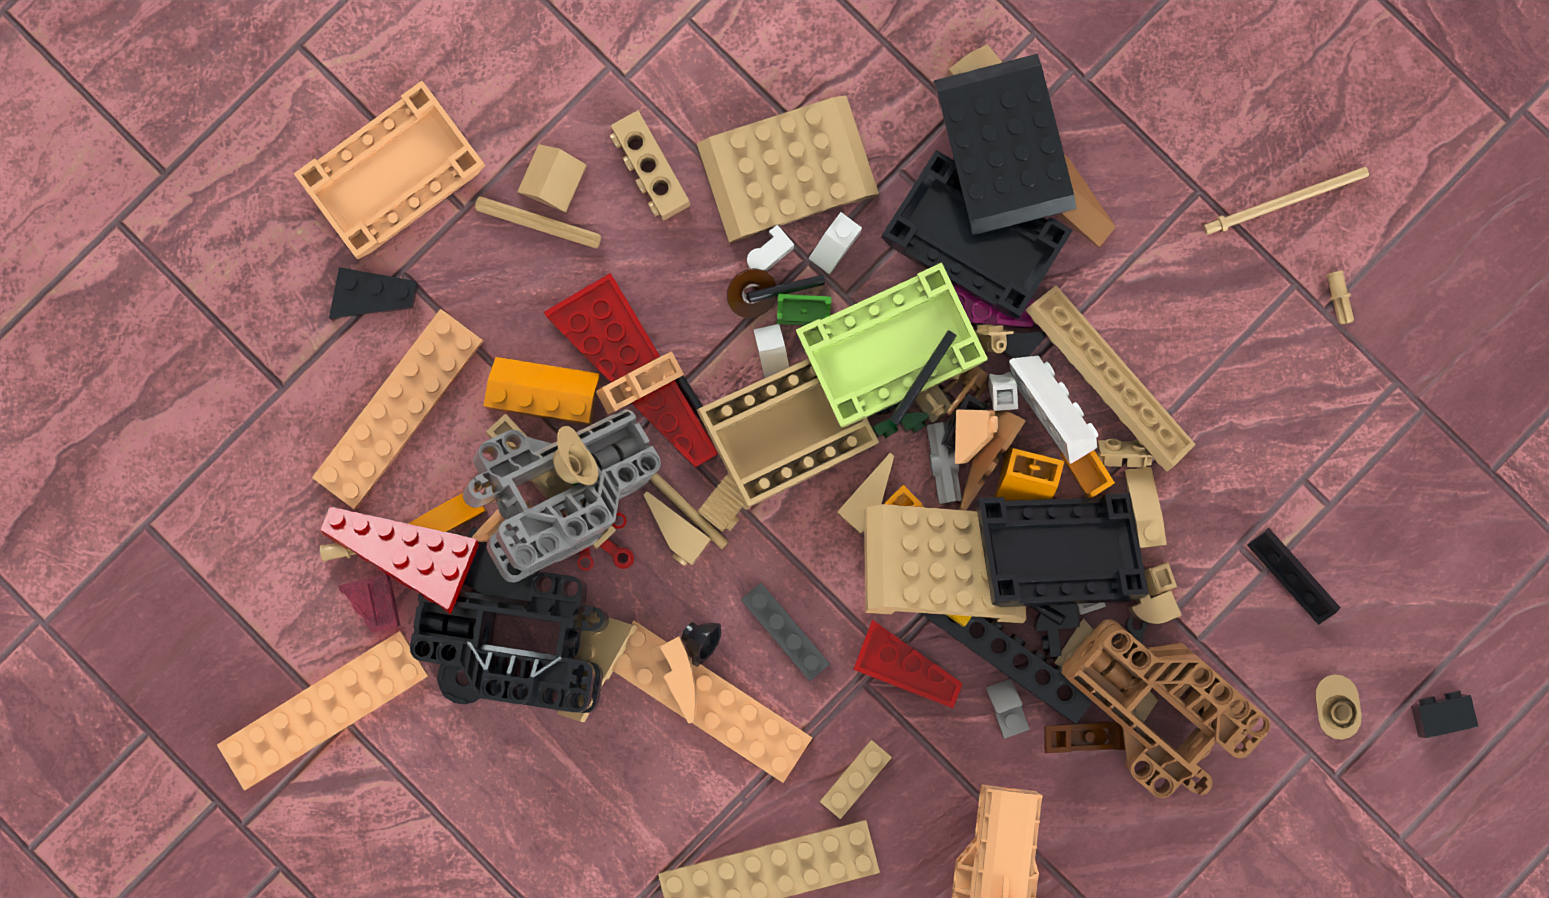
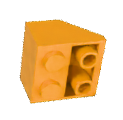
(1028, 476)

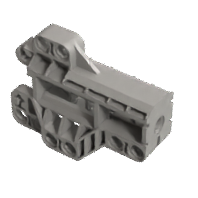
(530, 533)

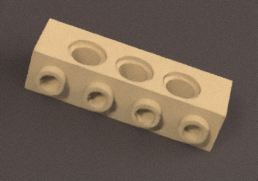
(633, 128)

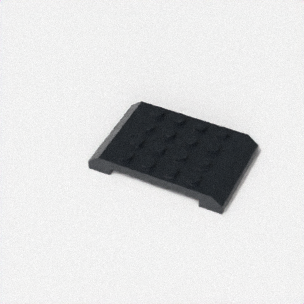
(1005, 144)
(994, 266)
(1061, 551)

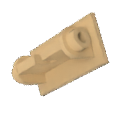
(992, 337)
(933, 402)
(1114, 450)

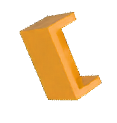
(1090, 474)

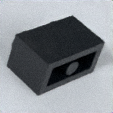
(1444, 715)

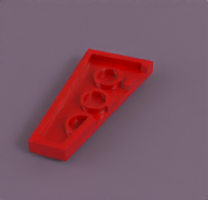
(900, 665)

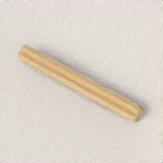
(538, 222)

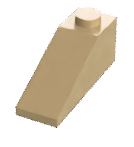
(867, 495)
(1146, 507)
(679, 534)

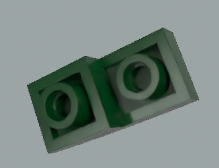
(911, 422)

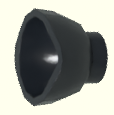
(701, 640)

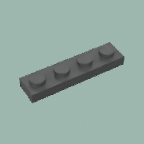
(785, 631)

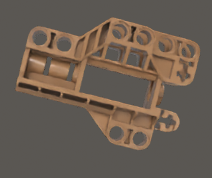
(1152, 668)

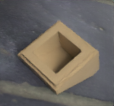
(1159, 579)

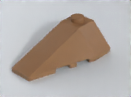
(1089, 217)
(988, 457)

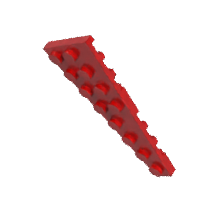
(615, 342)

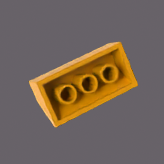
(541, 391)

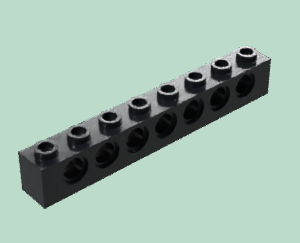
(1071, 708)

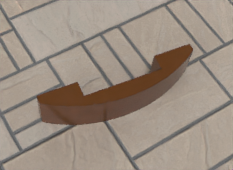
(1083, 737)

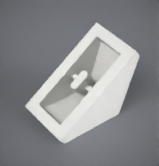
(771, 349)

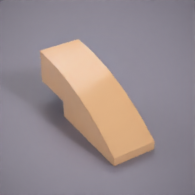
(681, 678)

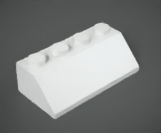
(1053, 407)

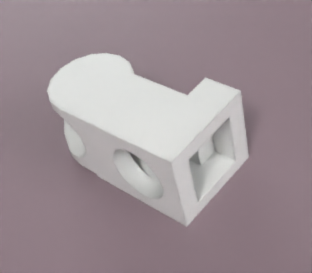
(771, 252)
(1003, 391)

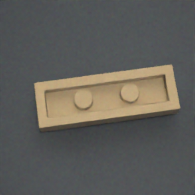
(855, 779)

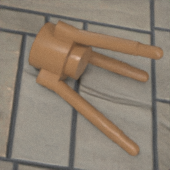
(972, 380)

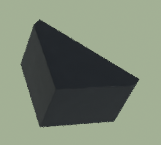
(1022, 344)

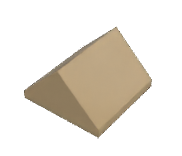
(552, 177)

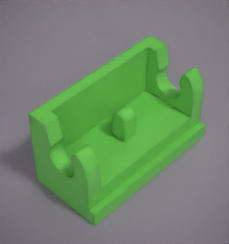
(802, 309)

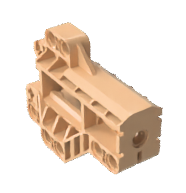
(1004, 847)

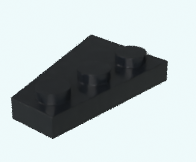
(369, 293)

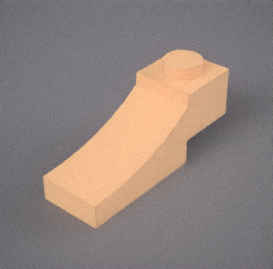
(639, 382)

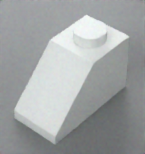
(835, 243)

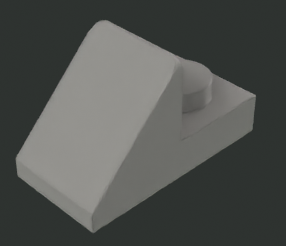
(1007, 708)

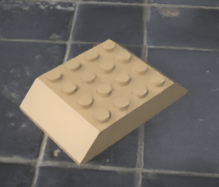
(781, 433)

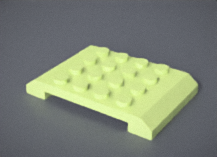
(880, 345)

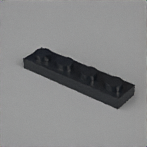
(1293, 576)

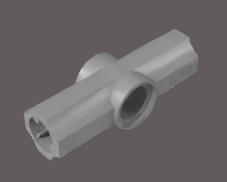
(943, 465)

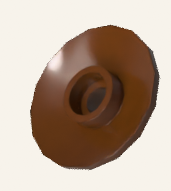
(738, 299)

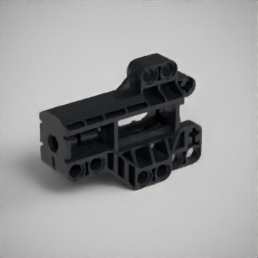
(478, 657)

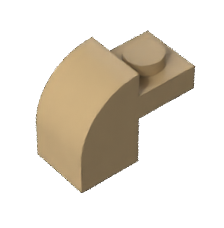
(1156, 608)

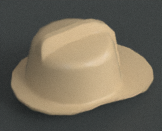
(573, 460)
(1338, 706)

